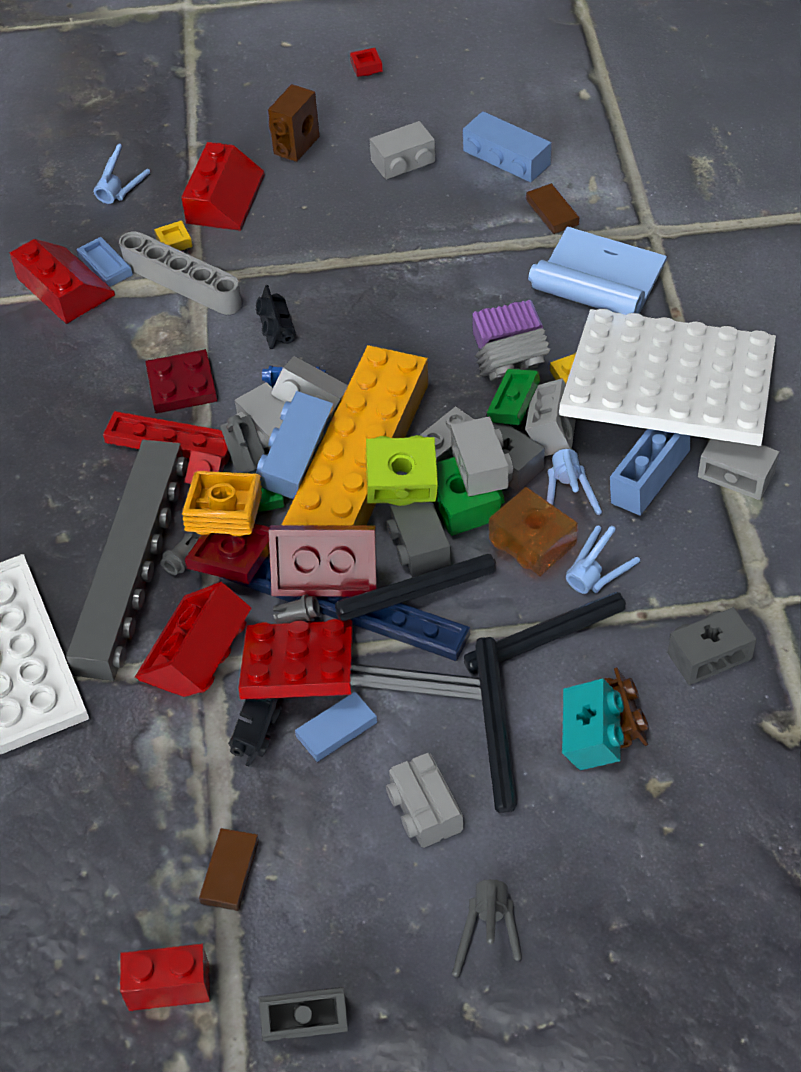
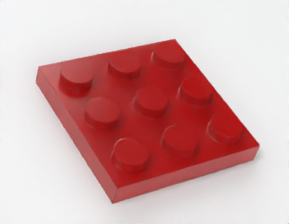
(297, 659)

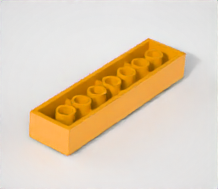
(375, 404)

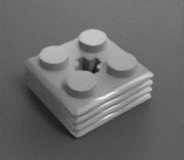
(519, 351)

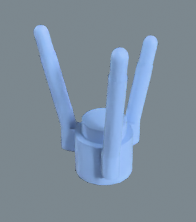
(110, 185)
(567, 471)
(586, 571)

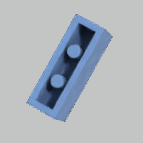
(506, 146)
(294, 443)
(647, 469)

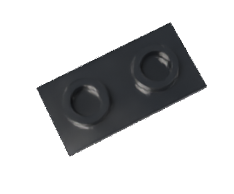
(274, 318)
(252, 738)

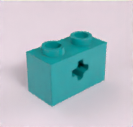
(592, 724)

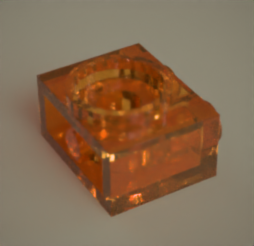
(532, 531)

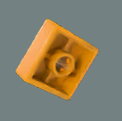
(222, 503)

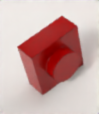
(366, 62)
(203, 462)

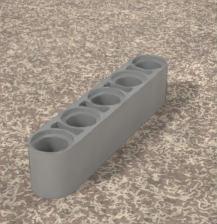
(181, 272)

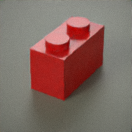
(164, 977)

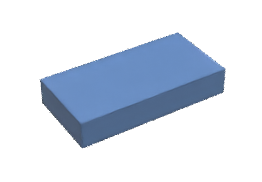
(104, 261)
(336, 726)

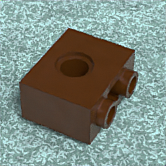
(294, 122)

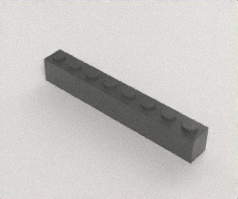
(127, 562)

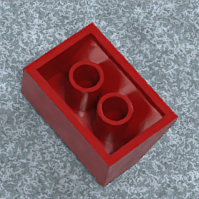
(221, 188)
(59, 279)
(195, 641)

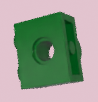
(455, 507)

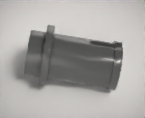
(174, 560)
(303, 609)

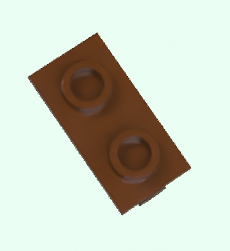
(631, 719)

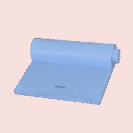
(598, 272)

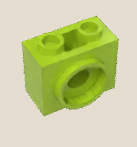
(409, 455)

